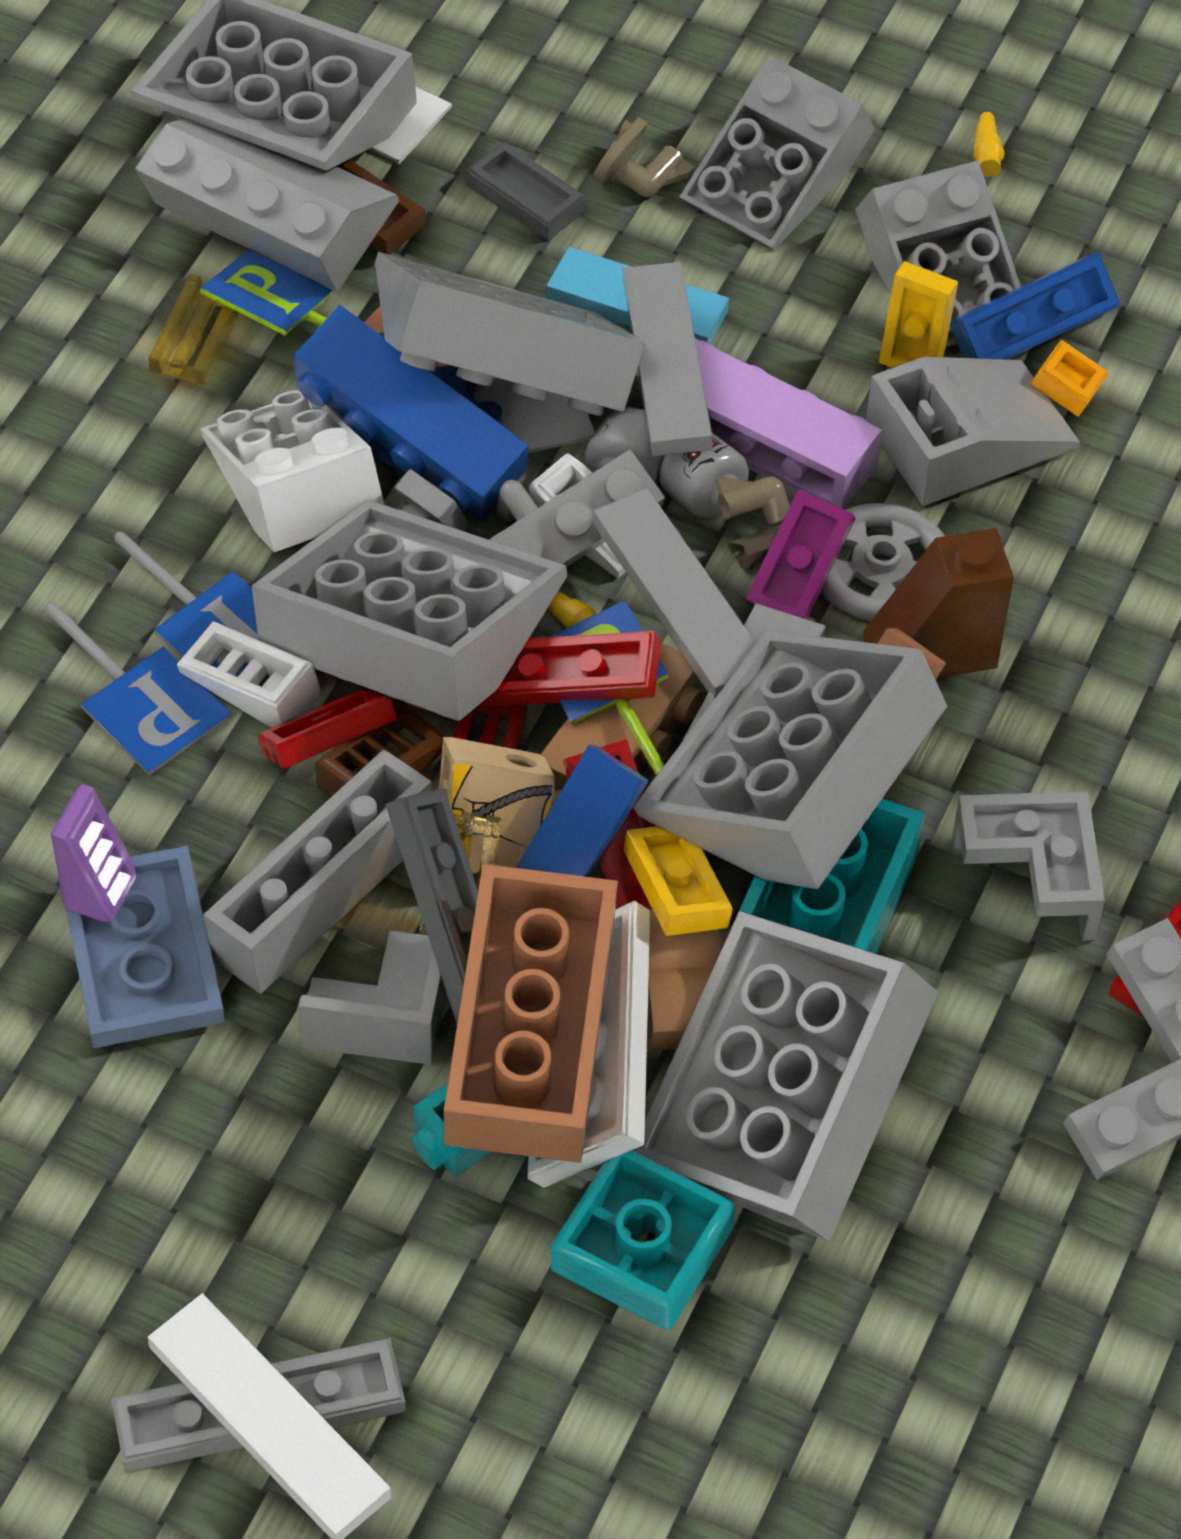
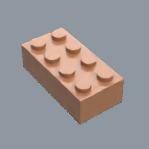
(530, 1013)

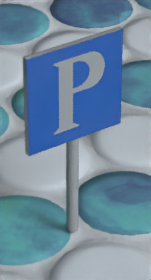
(226, 603)
(149, 708)

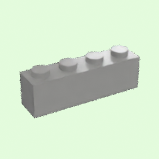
(312, 876)

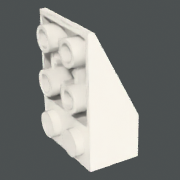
(292, 467)

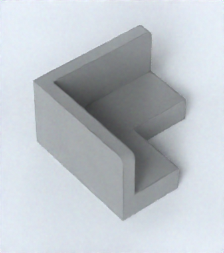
(1048, 832)
(381, 1021)

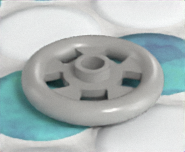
(907, 529)

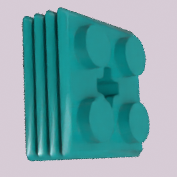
(648, 1276)

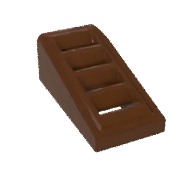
(340, 762)

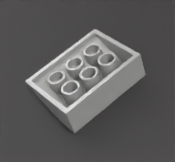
(282, 81)
(505, 336)
(407, 607)
(796, 754)
(787, 1072)

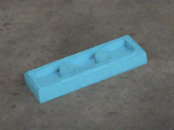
(598, 286)

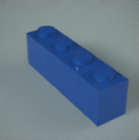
(408, 413)

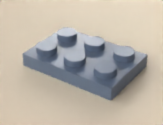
(153, 961)

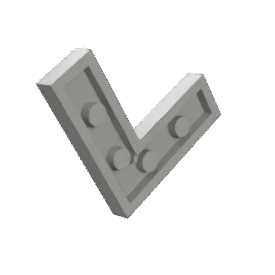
(1148, 1111)

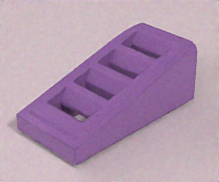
(91, 858)

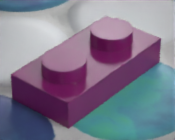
(801, 556)

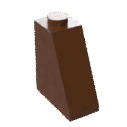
(953, 602)

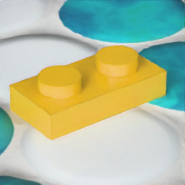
(917, 315)
(677, 881)

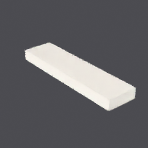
(269, 1418)

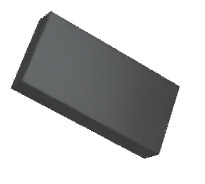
(526, 190)

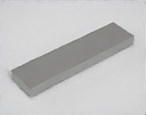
(669, 361)
(675, 587)
(339, 1384)

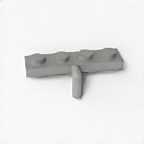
(564, 525)

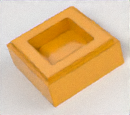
(1069, 378)

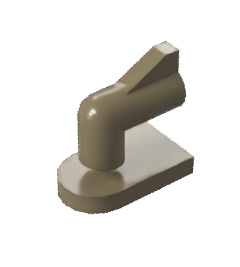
(663, 170)
(745, 496)

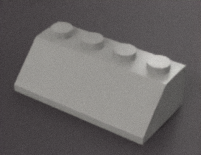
(266, 200)

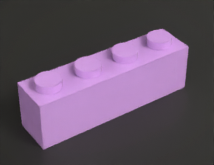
(786, 429)

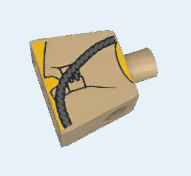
(498, 784)

